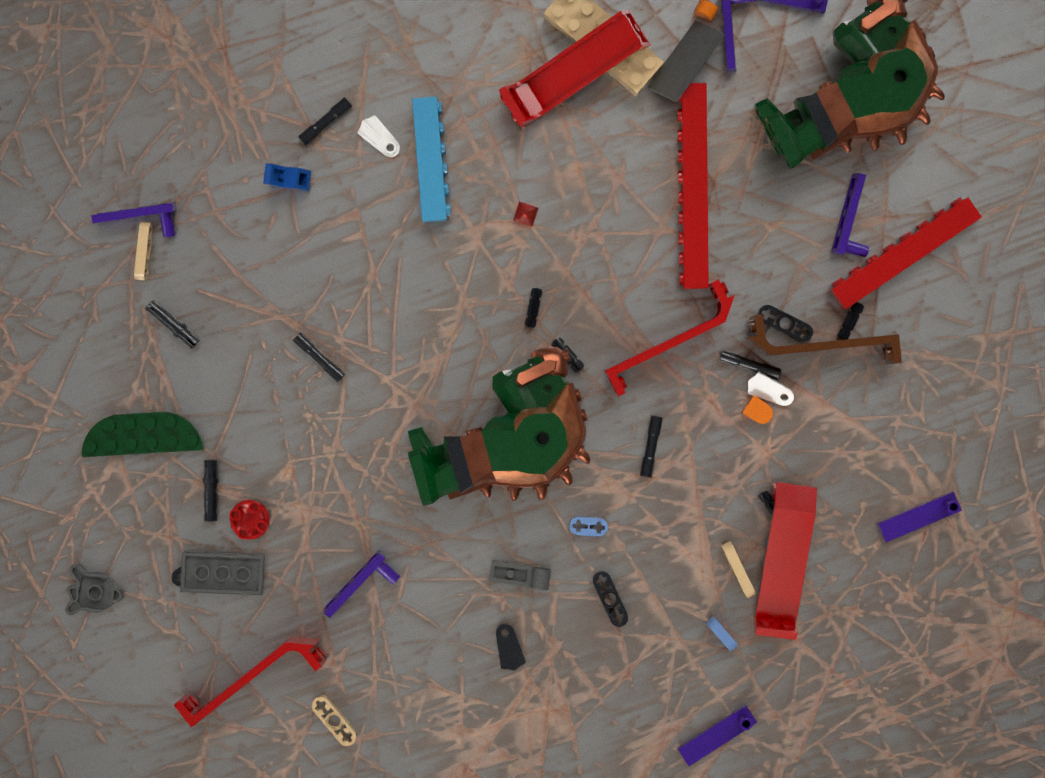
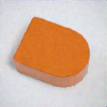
(706, 10)
(758, 410)

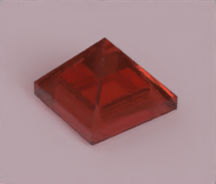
(525, 214)

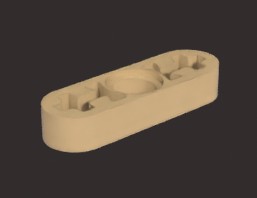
(143, 250)
(738, 569)
(348, 728)

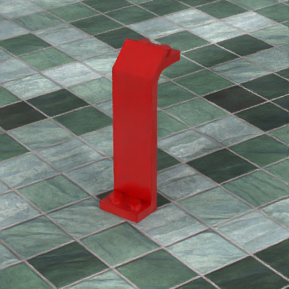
(574, 68)
(724, 304)
(785, 560)
(188, 705)

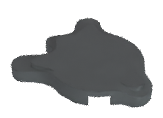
(92, 591)

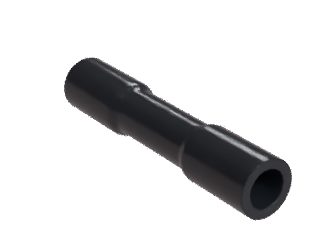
(334, 113)
(738, 361)
(328, 366)
(653, 434)

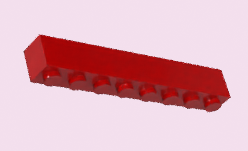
(905, 253)

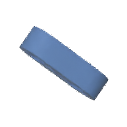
(588, 521)
(721, 633)

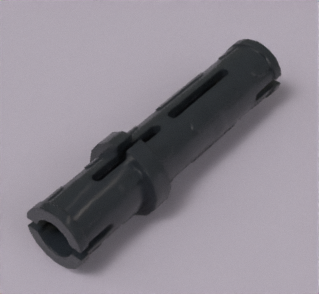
(179, 330)
(210, 490)

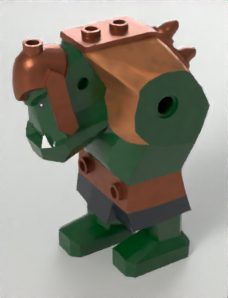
(871, 98)
(515, 449)

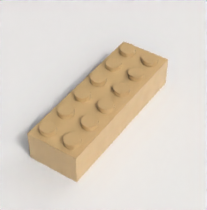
(579, 18)

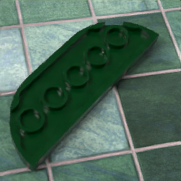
(141, 435)

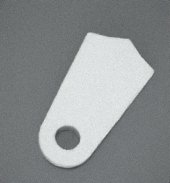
(378, 136)
(769, 389)

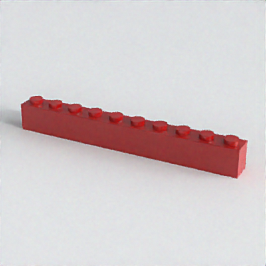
(694, 188)

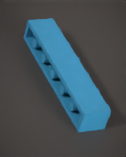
(430, 160)

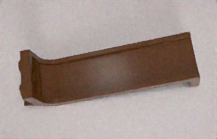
(890, 352)

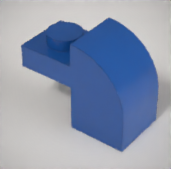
(287, 177)

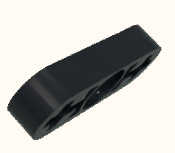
(801, 324)
(621, 610)

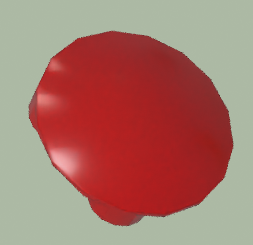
(249, 519)

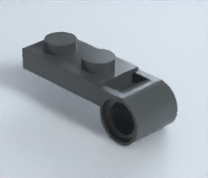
(520, 575)

